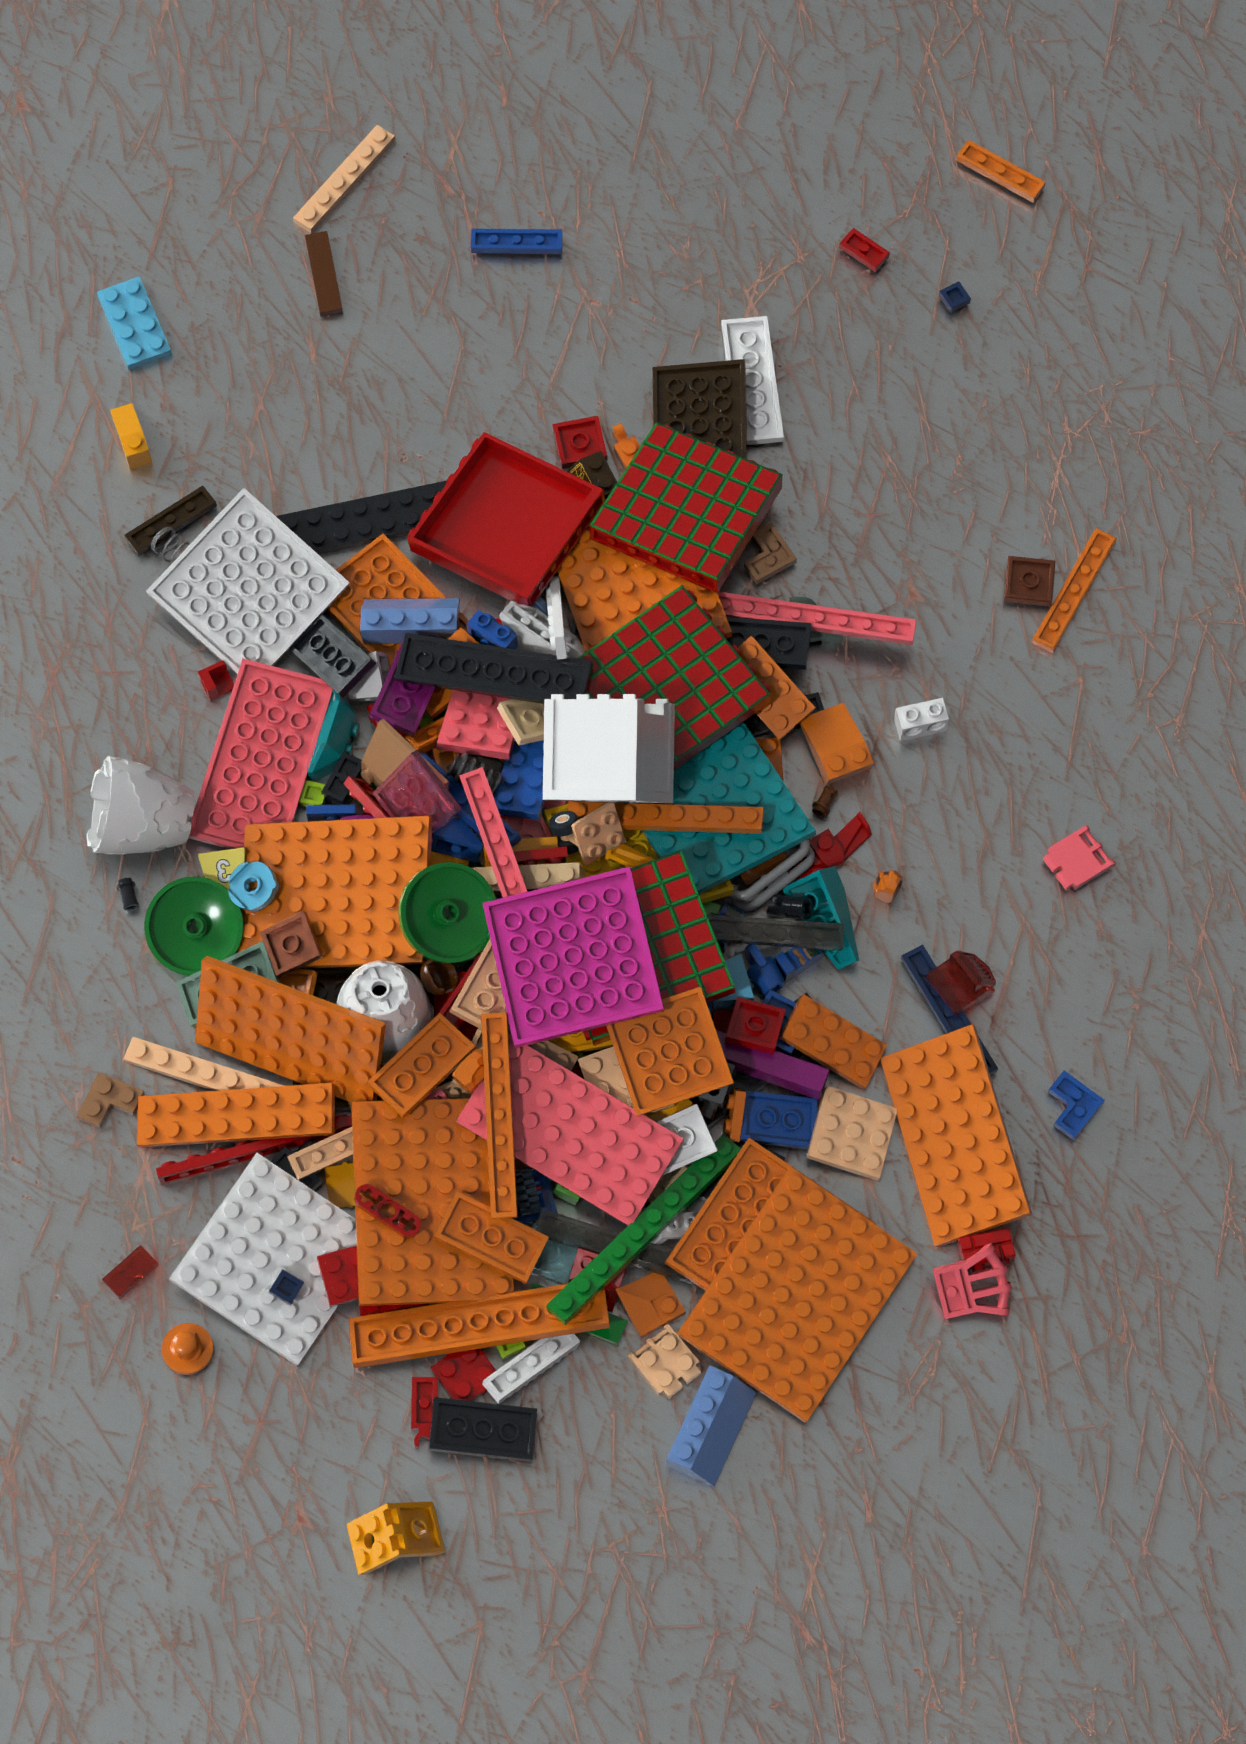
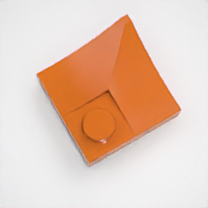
(650, 1303)

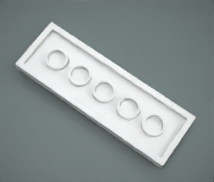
(751, 341)

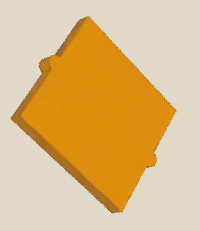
(341, 1185)

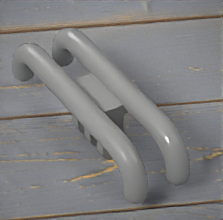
(775, 879)

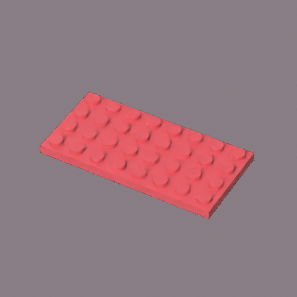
(260, 753)
(579, 1135)

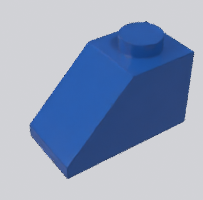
(457, 841)

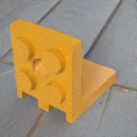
(395, 1534)

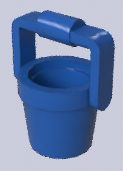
(763, 970)

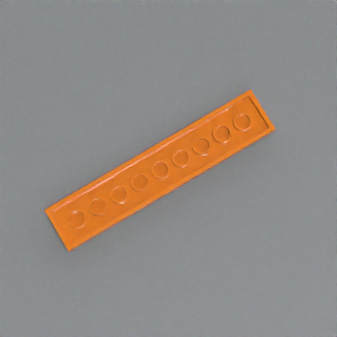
(467, 1326)

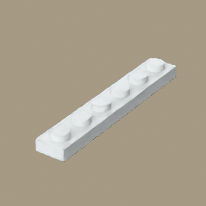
(555, 618)

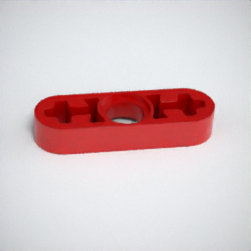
(399, 1228)

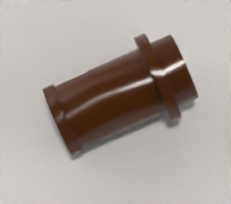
(824, 802)

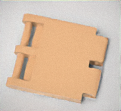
(666, 1362)

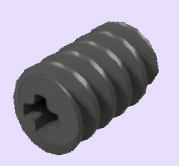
(461, 766)

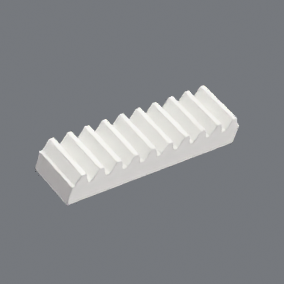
(529, 1365)

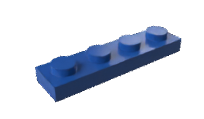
(517, 241)

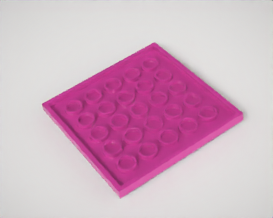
(573, 957)

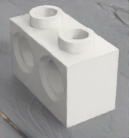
(921, 719)

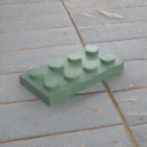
(253, 959)

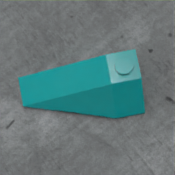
(829, 907)

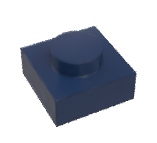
(954, 297)
(286, 1287)

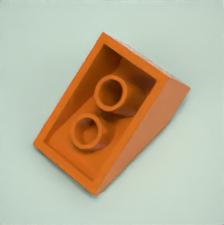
(836, 744)

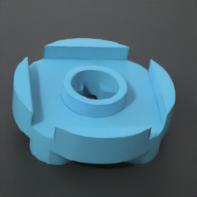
(266, 887)

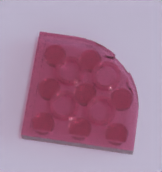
(416, 791)

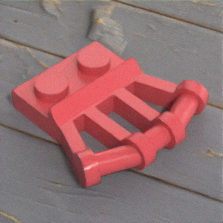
(956, 1288)

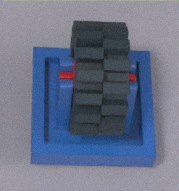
(532, 1195)

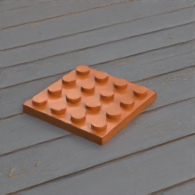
(670, 1053)

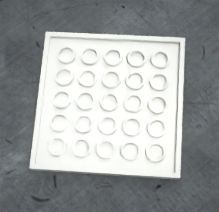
(247, 585)
(254, 1234)

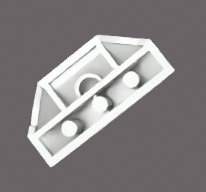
(533, 630)

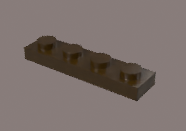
(177, 516)

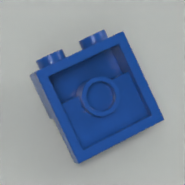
(488, 631)

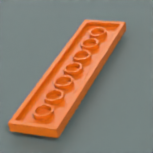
(236, 1115)

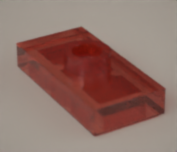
(130, 1272)

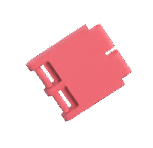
(1077, 859)

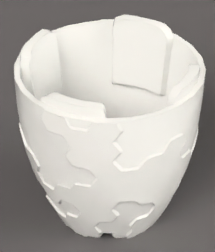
(137, 809)
(403, 1006)

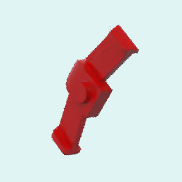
(835, 849)

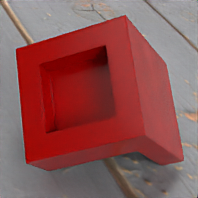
(216, 680)

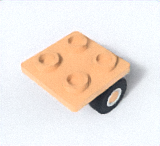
(591, 834)

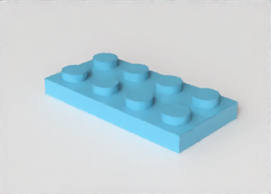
(134, 323)

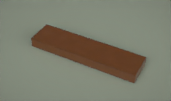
(323, 273)

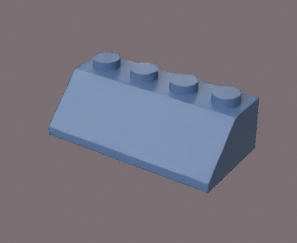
(389, 619)
(711, 1426)

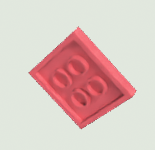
(475, 726)

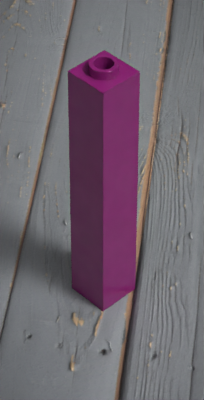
(777, 1068)

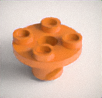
(187, 1349)

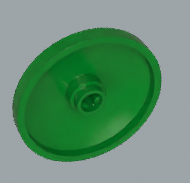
(445, 912)
(191, 922)

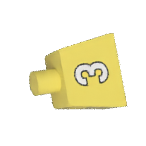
(221, 864)

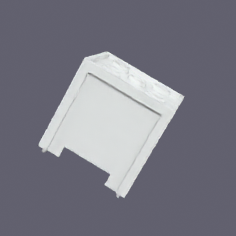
(608, 749)

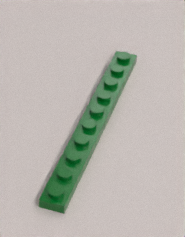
(642, 1231)

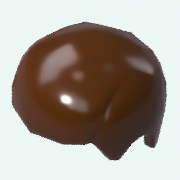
(438, 977)

